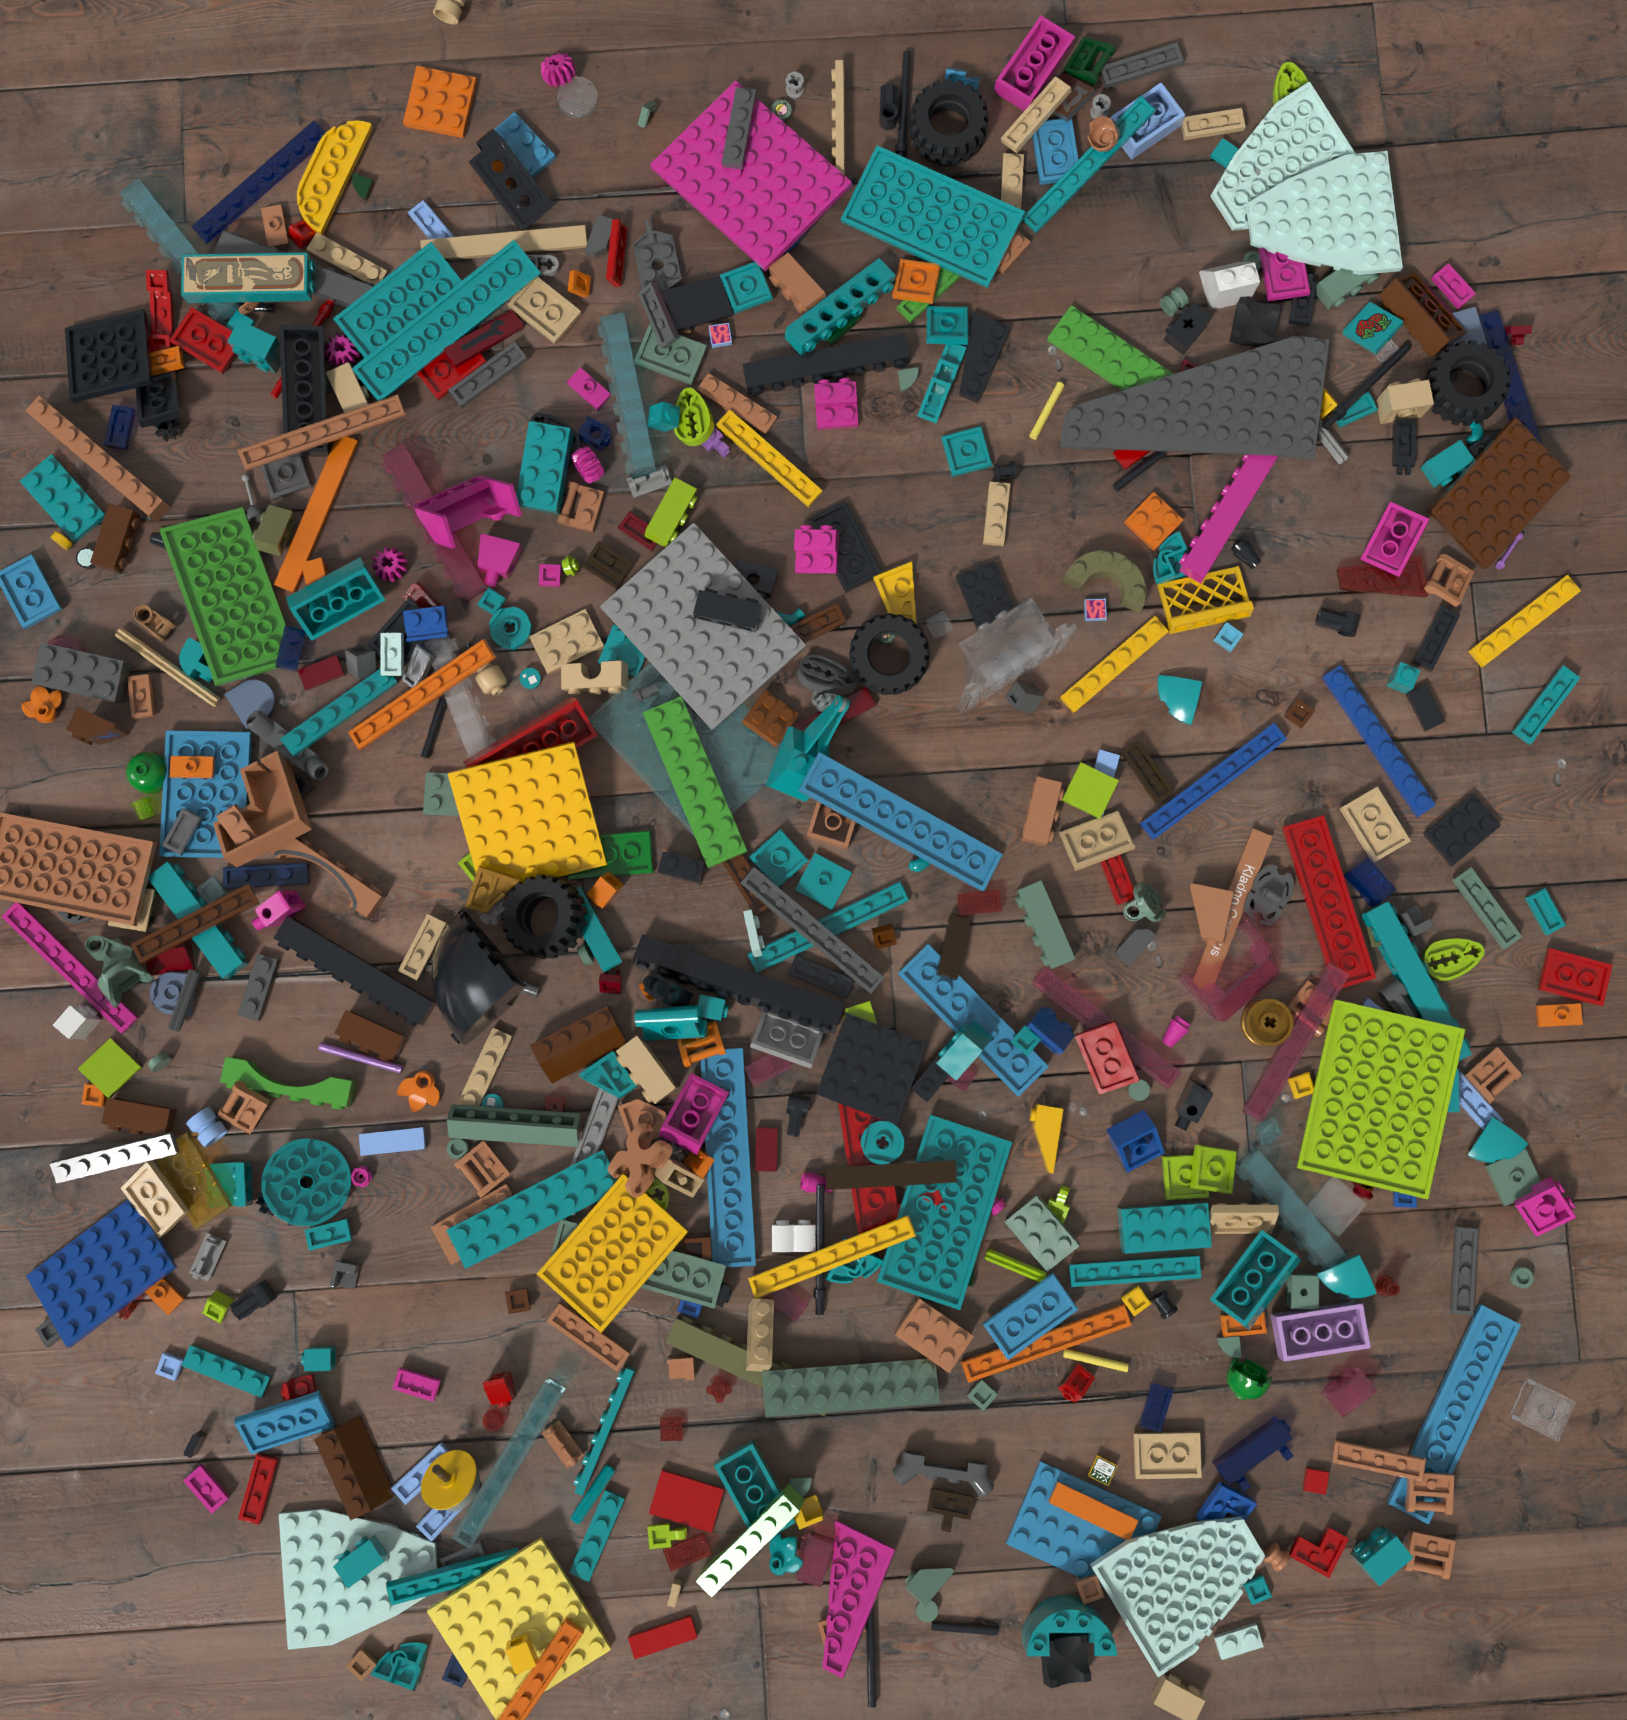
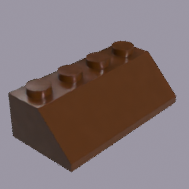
(1422, 313)
(579, 1044)
(355, 1467)

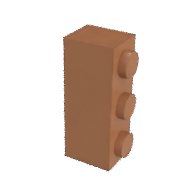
(795, 283)
(1042, 811)

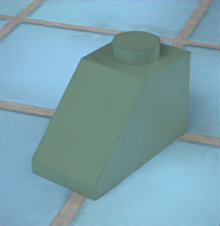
(927, 1583)

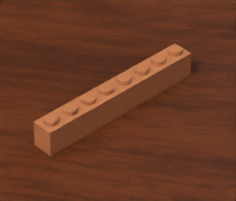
(97, 459)

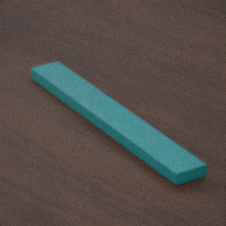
(1086, 167)
(836, 923)

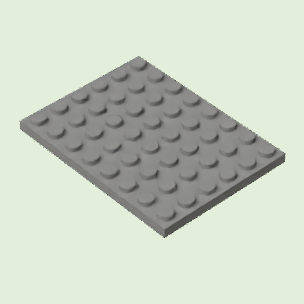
(703, 661)

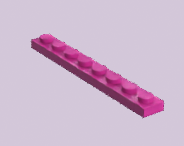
(67, 965)

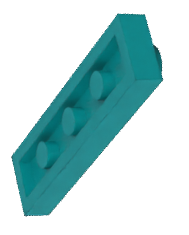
(1546, 705)
(226, 1370)
(597, 1535)

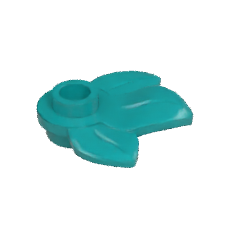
(785, 1552)

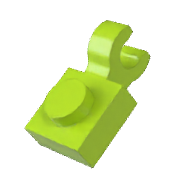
(1058, 1205)
(662, 1535)

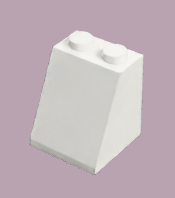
(1228, 283)

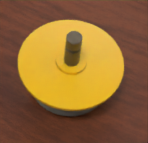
(450, 1481)

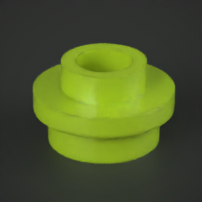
(570, 565)

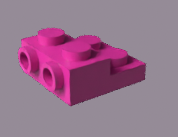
(836, 404)
(816, 550)
(1545, 1206)

